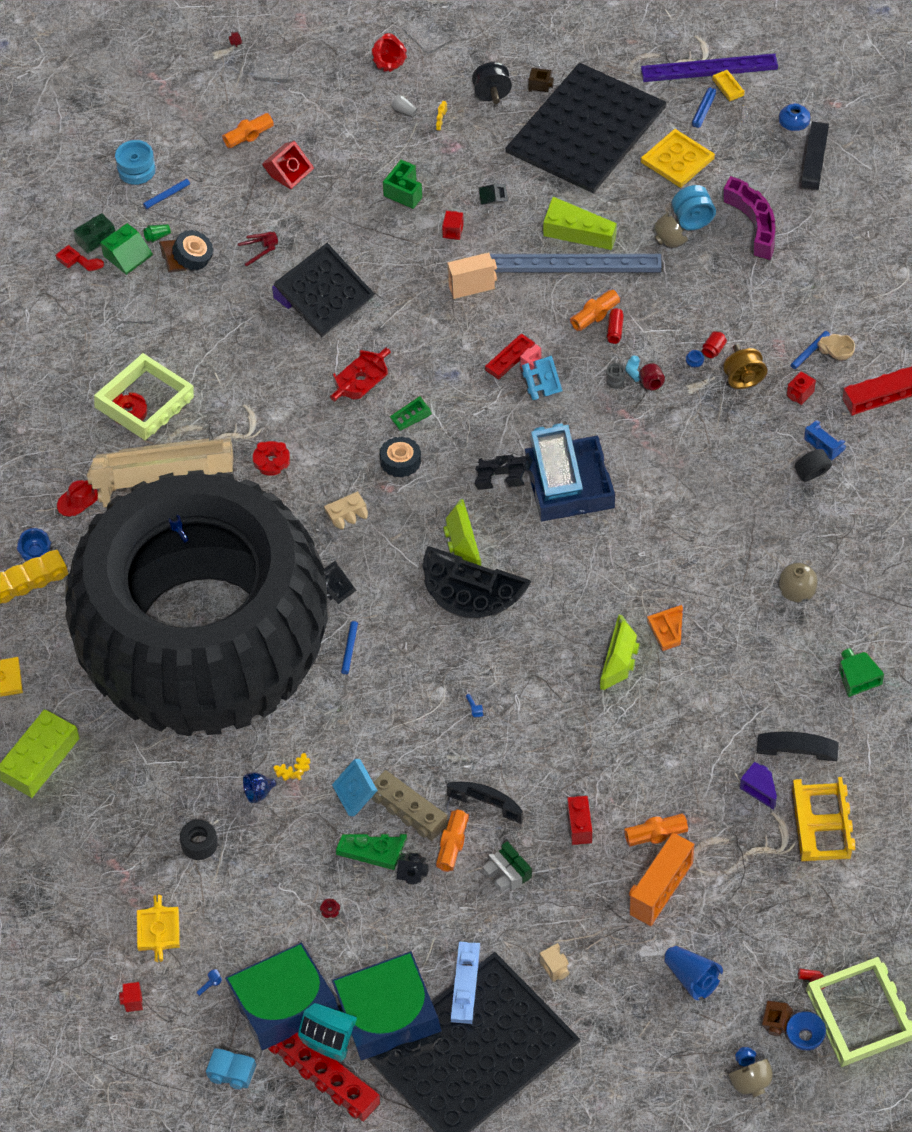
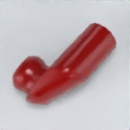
(92, 264)
(810, 975)

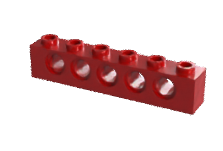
(335, 1072)

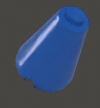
(693, 971)

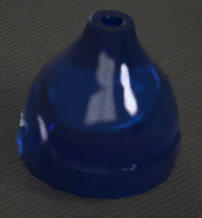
(257, 786)

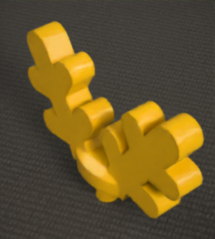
(442, 109)
(301, 767)

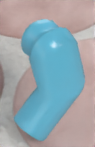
(632, 366)

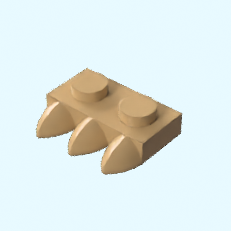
(346, 509)

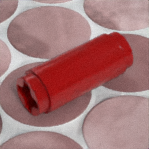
(615, 326)

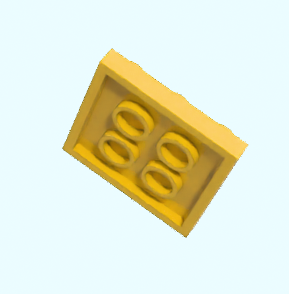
(677, 158)

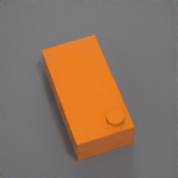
(661, 879)

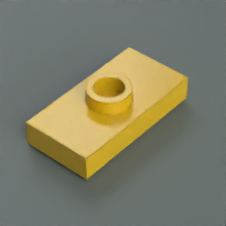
(728, 85)

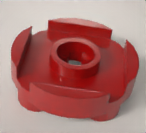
(133, 400)
(268, 449)

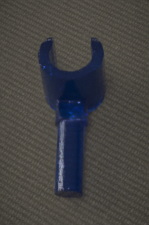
(177, 526)

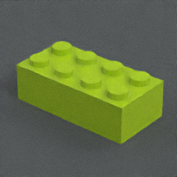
(38, 753)

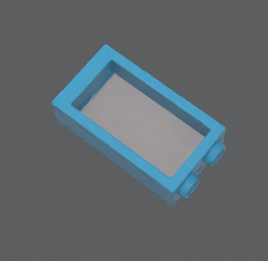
(556, 461)

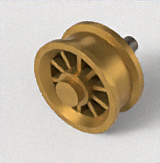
(744, 368)

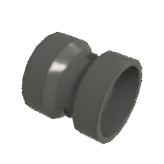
(615, 375)

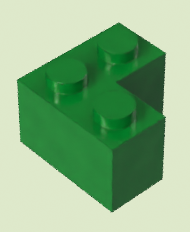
(402, 185)

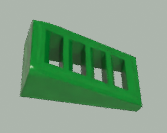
(412, 406)

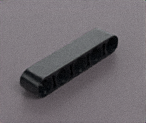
(815, 155)

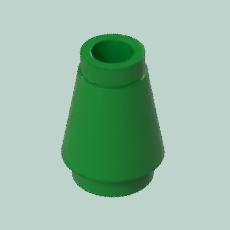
(156, 232)

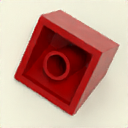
(288, 165)

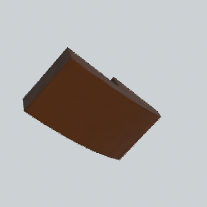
(166, 250)

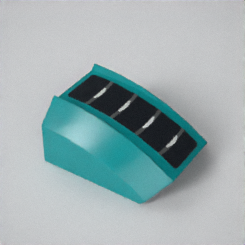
(326, 1031)

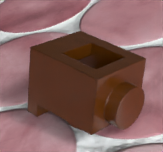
(774, 1012)

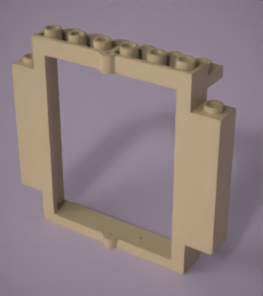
(147, 463)

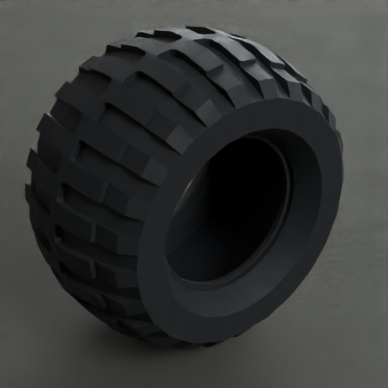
(212, 671)

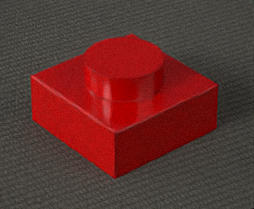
(68, 256)

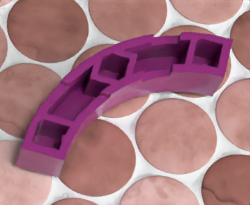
(759, 212)

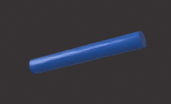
(166, 193)
(805, 354)
(349, 647)

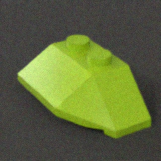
(461, 535)
(620, 654)

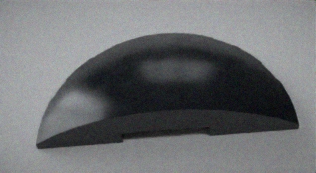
(468, 587)

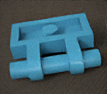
(546, 375)

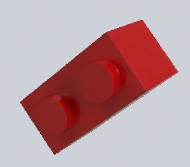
(579, 820)

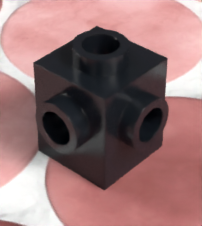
(412, 868)

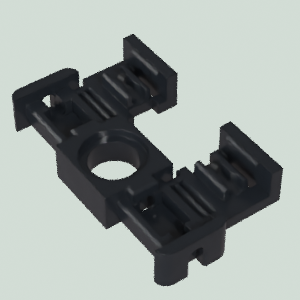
(514, 467)

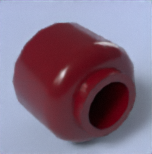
(651, 376)

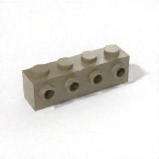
(409, 806)

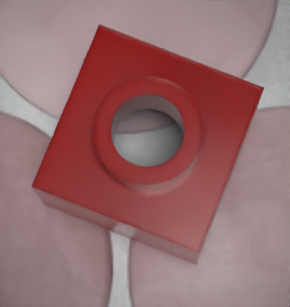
(131, 997)

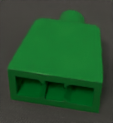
(859, 672)

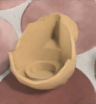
(838, 346)

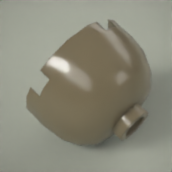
(669, 232)
(798, 582)
(752, 1078)

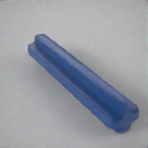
(704, 107)

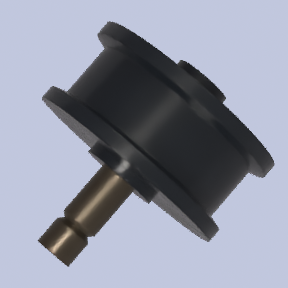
(491, 82)

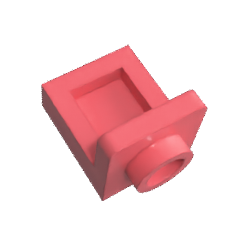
(530, 355)

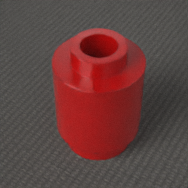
(714, 344)

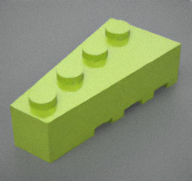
(578, 225)

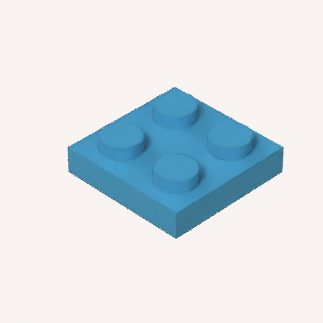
(354, 787)

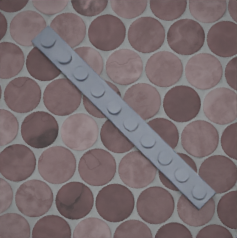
(577, 262)

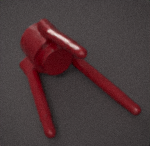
(267, 239)

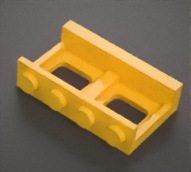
(808, 823)

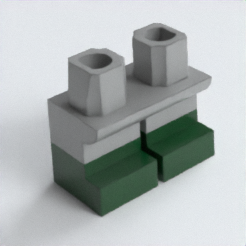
(509, 867)

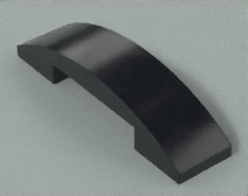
(798, 743)
(463, 790)

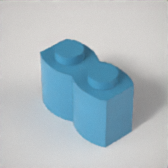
(230, 1068)

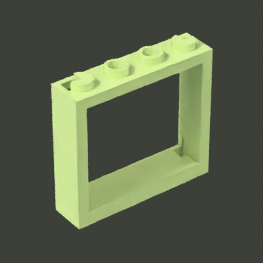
(143, 363)
(832, 1031)

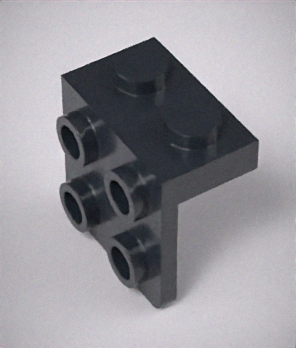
(337, 583)

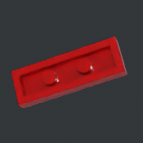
(509, 356)

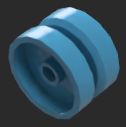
(135, 162)
(693, 207)

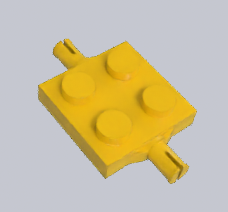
(158, 928)

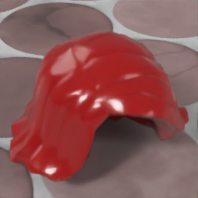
(388, 52)

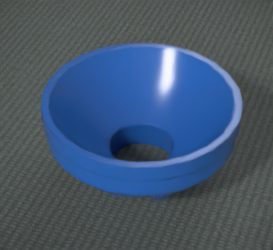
(793, 121)
(809, 1022)

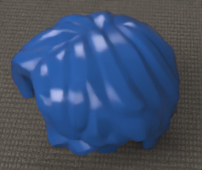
(33, 543)

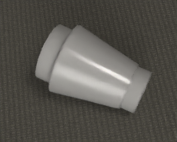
(404, 106)

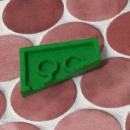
(378, 851)

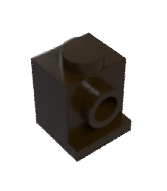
(540, 80)

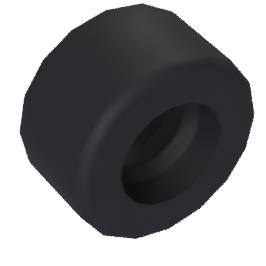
(813, 465)
(194, 829)

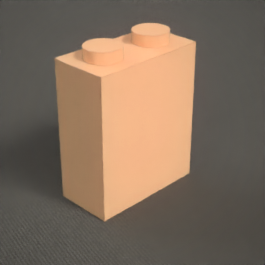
(471, 275)

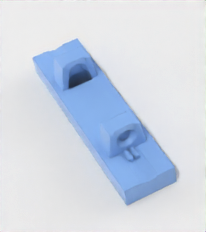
(465, 983)

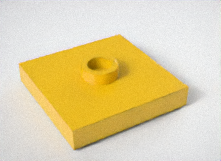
(10, 677)

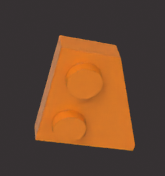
(667, 627)

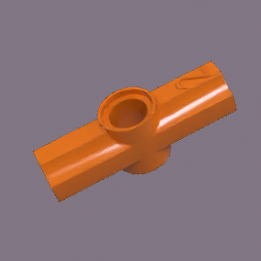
(248, 130)
(595, 310)
(656, 830)
(452, 840)

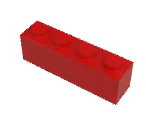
(878, 391)

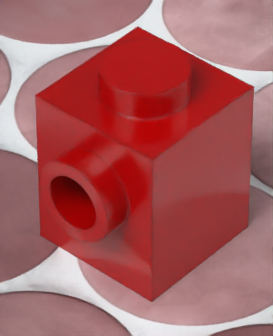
(801, 388)

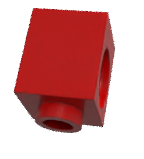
(453, 225)

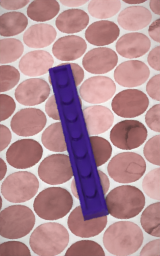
(709, 67)

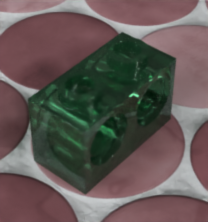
(93, 232)

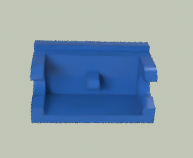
(822, 440)

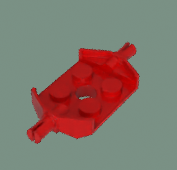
(369, 365)

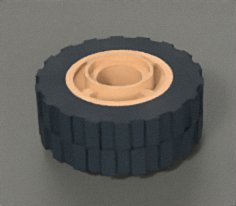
(192, 250)
(400, 456)

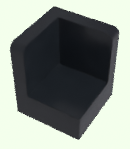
(493, 193)

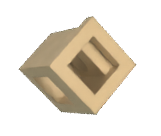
(554, 963)

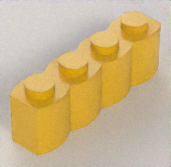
(31, 575)

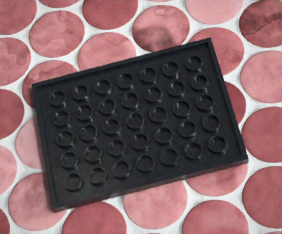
(586, 127)
(477, 1067)

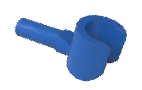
(477, 710)
(214, 979)

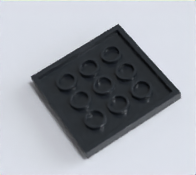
(324, 289)

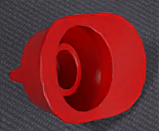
(77, 498)

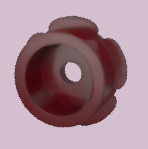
(235, 39)
(329, 903)

